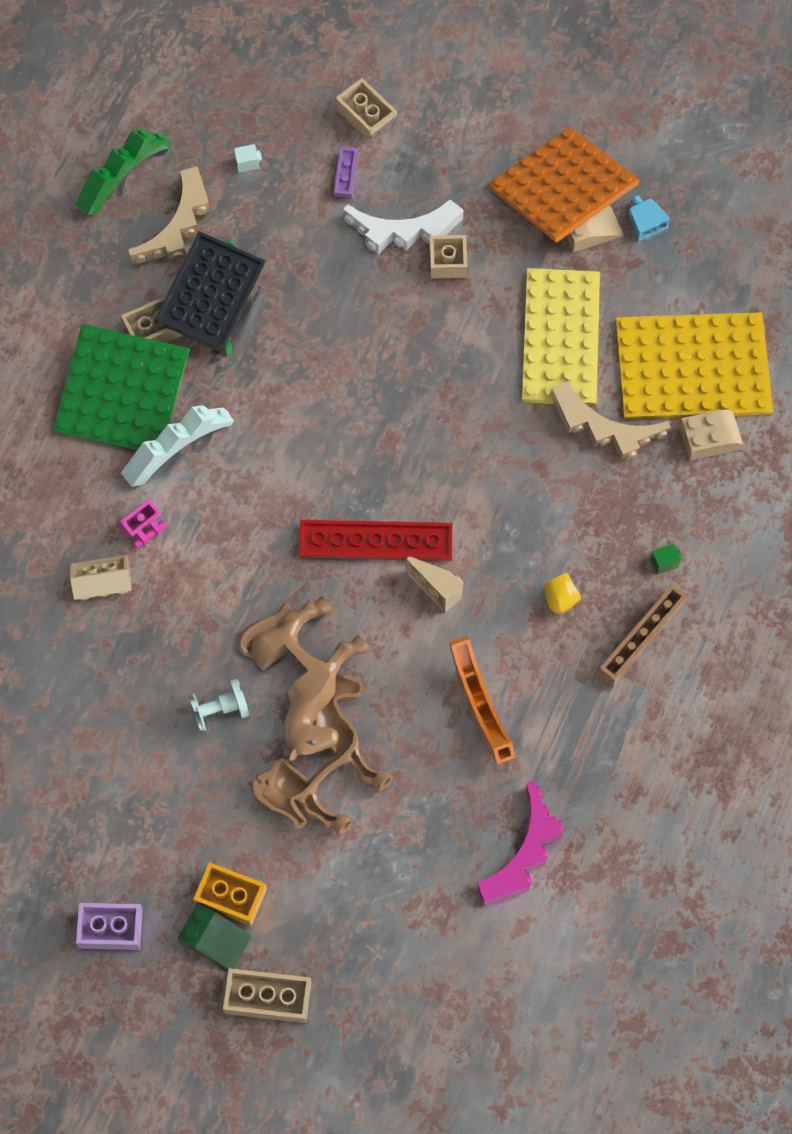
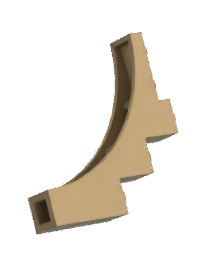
(169, 241)
(625, 438)

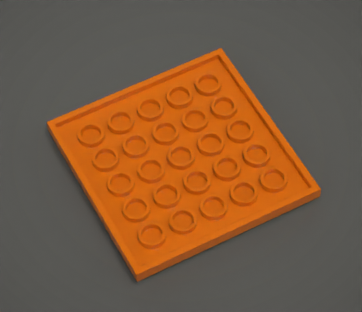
(563, 184)

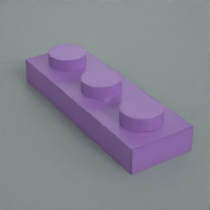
(346, 172)

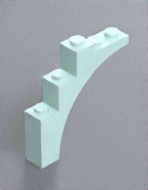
(172, 439)

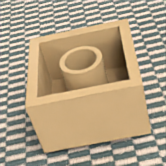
(448, 256)

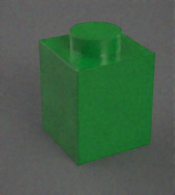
(666, 558)

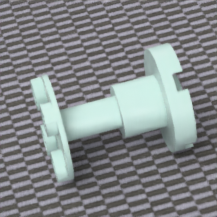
(227, 703)

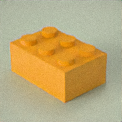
(230, 894)

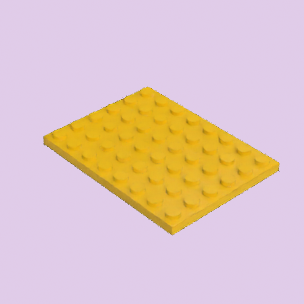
(693, 365)

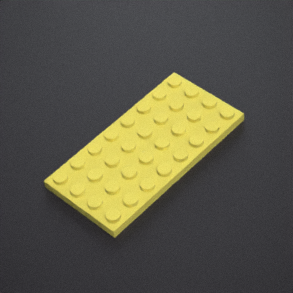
(561, 334)

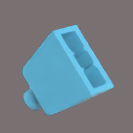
(646, 218)

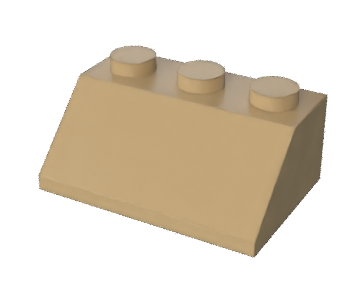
(100, 577)

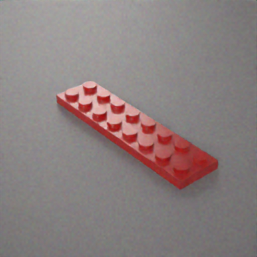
(375, 540)

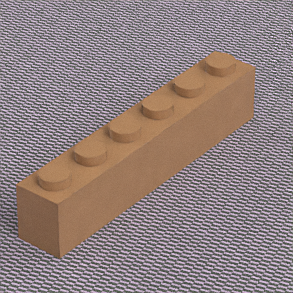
(642, 635)

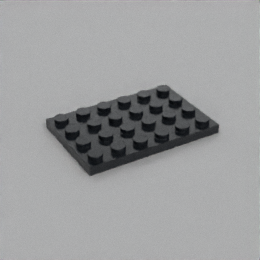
(210, 291)

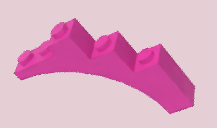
(513, 879)

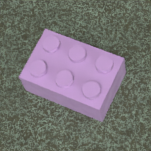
(109, 926)

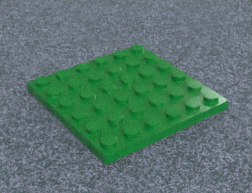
(120, 388)

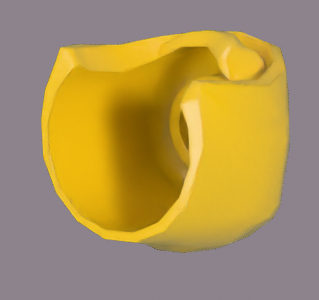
(561, 594)

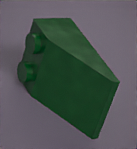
(214, 937)

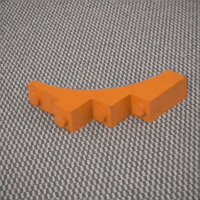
(479, 702)

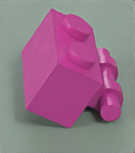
(138, 519)

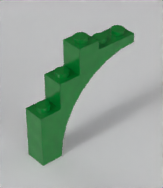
(119, 163)

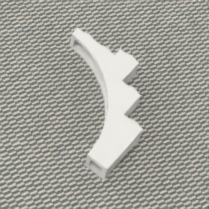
(406, 232)

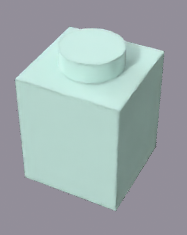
(247, 158)

